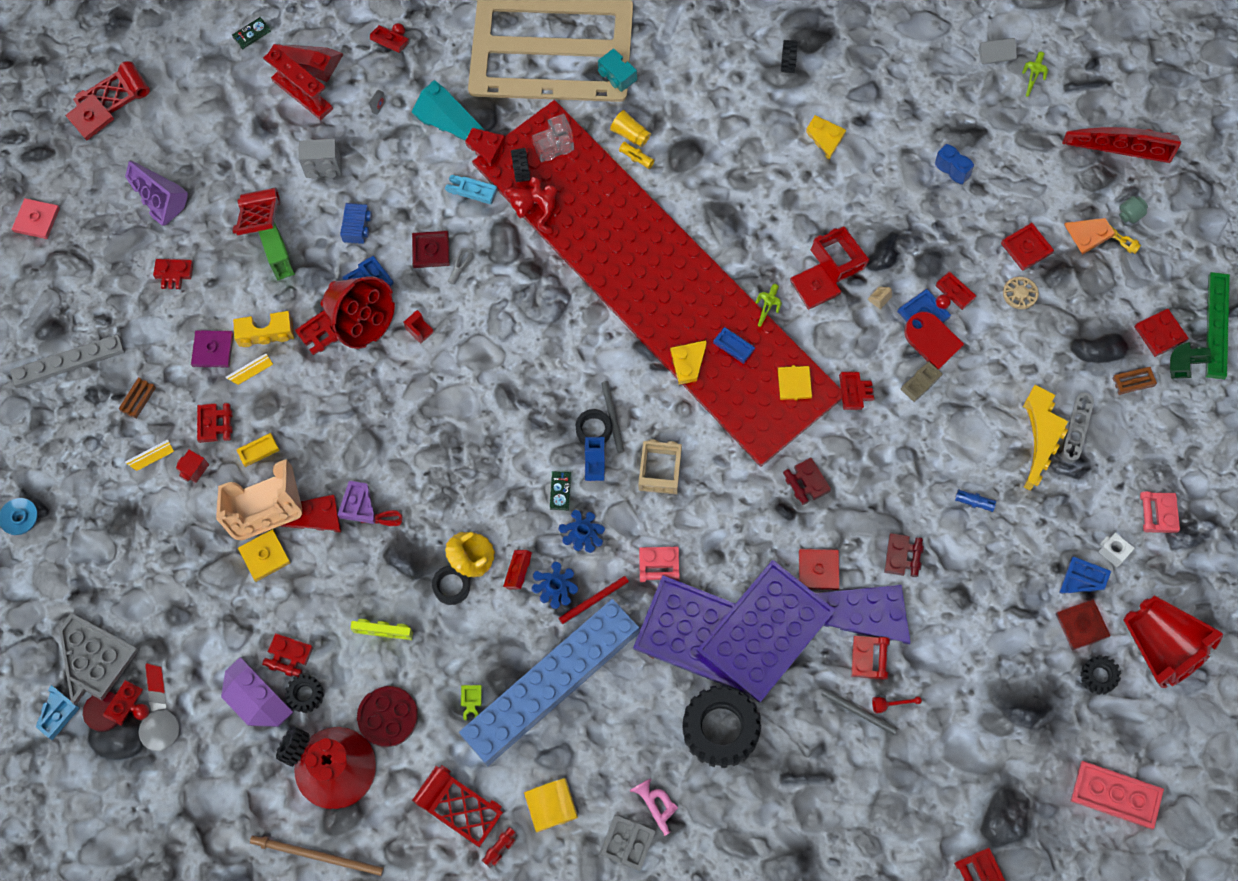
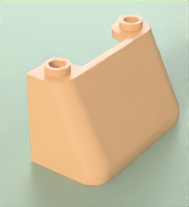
(260, 506)

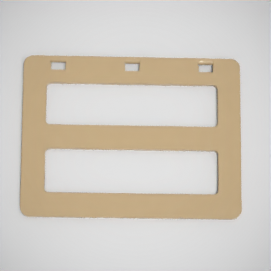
(485, 44)

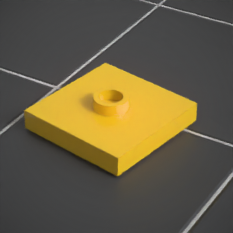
(264, 555)

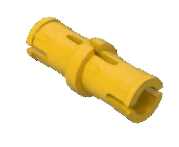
(636, 155)

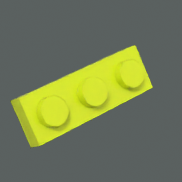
(381, 629)

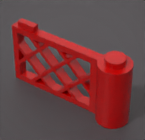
(129, 78)
(259, 201)
(436, 788)

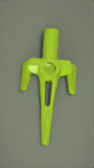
(1036, 67)
(769, 300)

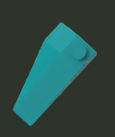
(440, 109)

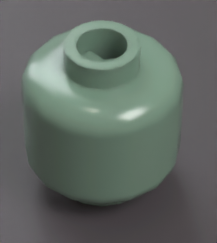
(1133, 209)

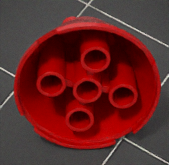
(359, 310)
(336, 768)

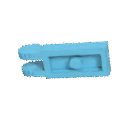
(472, 189)

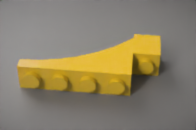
(1046, 431)

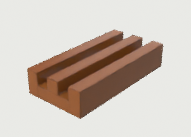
(1120, 385)
(134, 396)

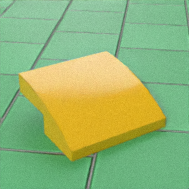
(551, 805)

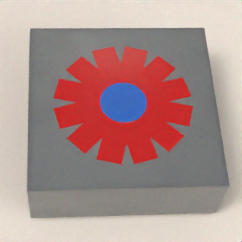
(377, 102)

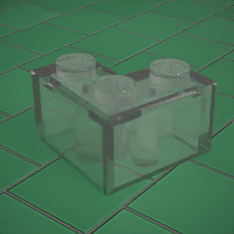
(555, 140)

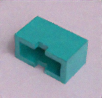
(616, 71)

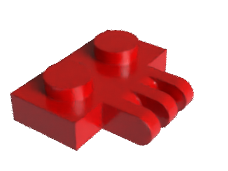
(172, 272)
(854, 390)

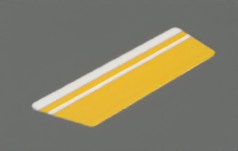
(250, 369)
(150, 456)

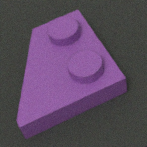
(357, 503)

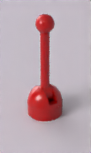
(881, 705)

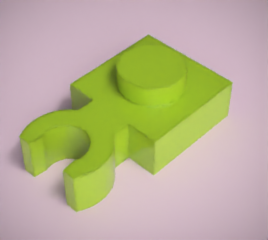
(471, 698)

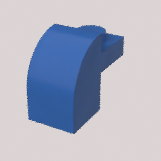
(594, 458)

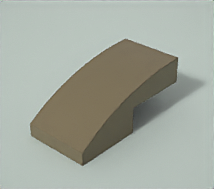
(921, 382)

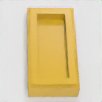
(257, 450)

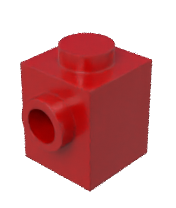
(191, 466)

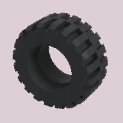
(721, 699)

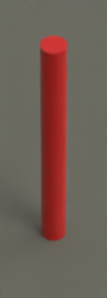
(593, 600)

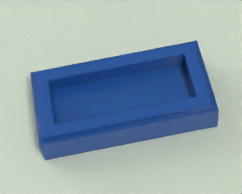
(734, 345)

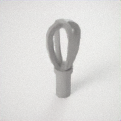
(458, 270)

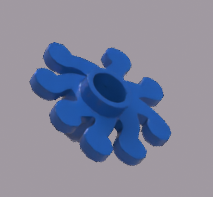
(582, 532)
(554, 586)

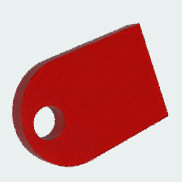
(933, 340)

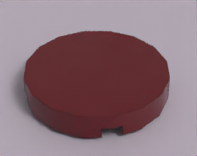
(93, 713)

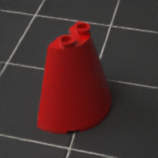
(1171, 640)

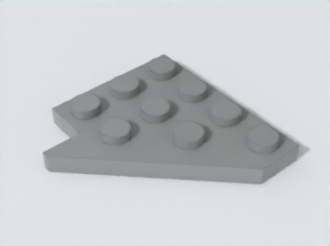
(92, 658)

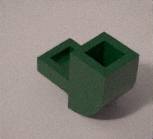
(1184, 356)

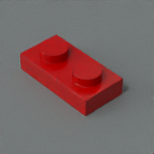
(517, 569)

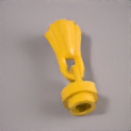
(1134, 246)

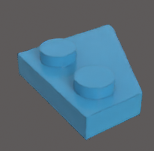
(55, 713)

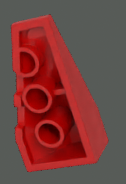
(315, 60)

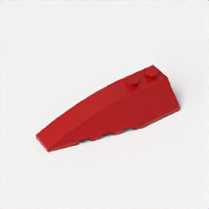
(1126, 141)

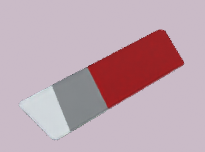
(155, 687)

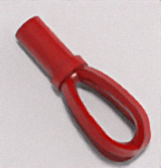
(390, 513)

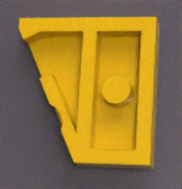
(825, 135)
(687, 361)

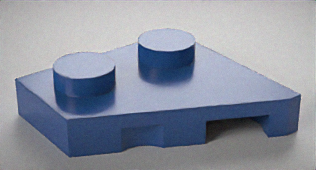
(1084, 577)

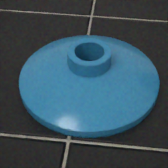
(12, 511)

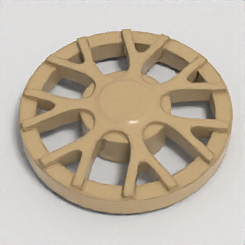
(1020, 292)

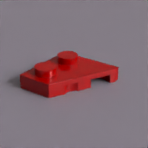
(485, 144)

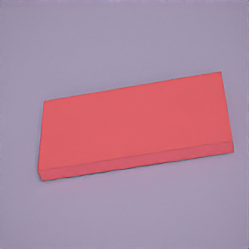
(1117, 795)

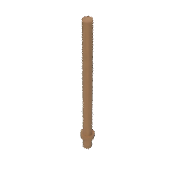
(265, 843)

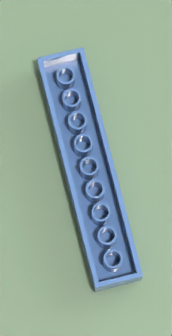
(549, 682)

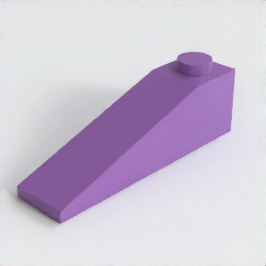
(160, 195)

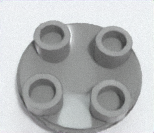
(159, 730)

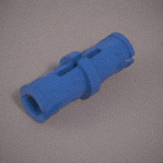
(975, 500)

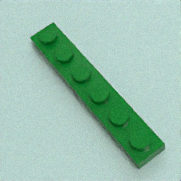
(1218, 324)

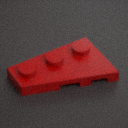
(318, 514)

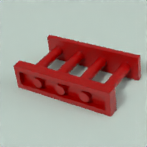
(298, 83)

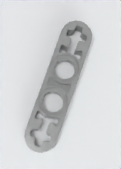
(1081, 429)

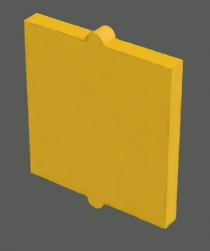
(794, 382)

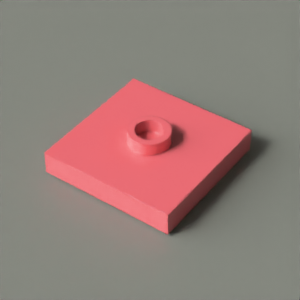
(35, 218)

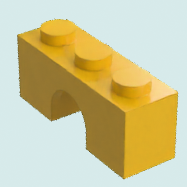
(279, 329)

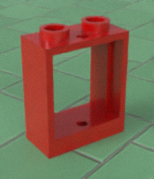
(840, 235)

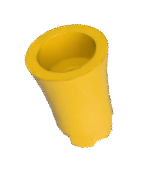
(630, 129)

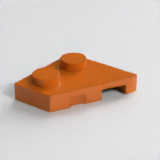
(1089, 233)

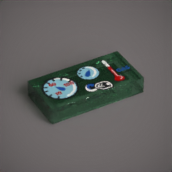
(251, 33)
(560, 490)

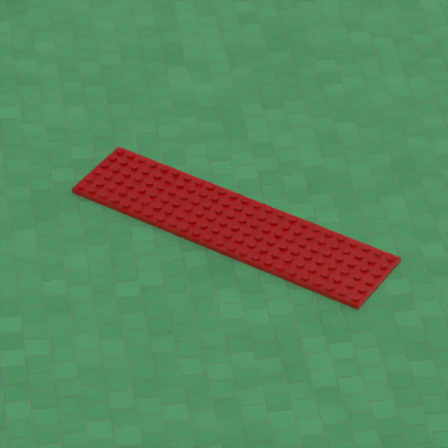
(665, 287)

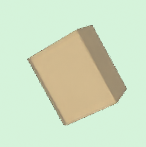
(880, 296)

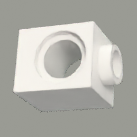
(1123, 546)

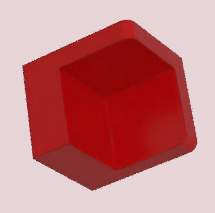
(418, 327)

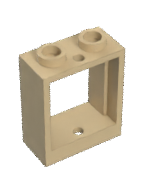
(660, 485)

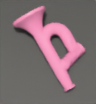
(649, 797)

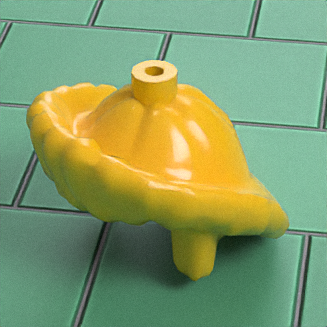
(470, 553)

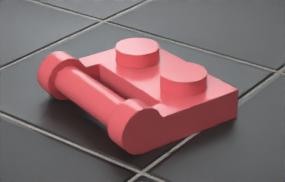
(1166, 512)
(658, 558)

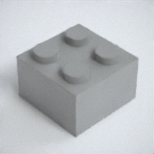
(320, 158)

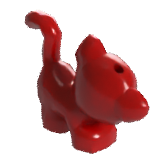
(523, 200)

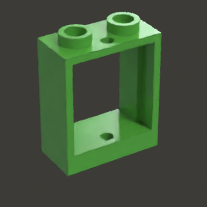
(276, 253)

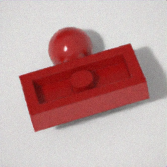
(390, 39)
(954, 291)
(124, 702)

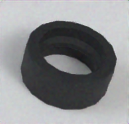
(593, 414)
(450, 600)

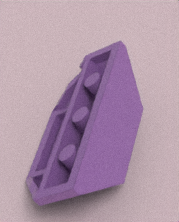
(252, 697)

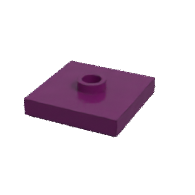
(212, 349)

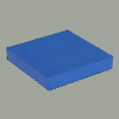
(923, 303)

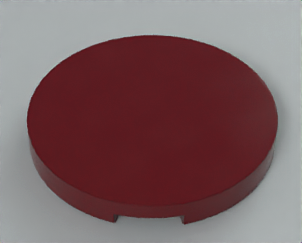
(387, 716)

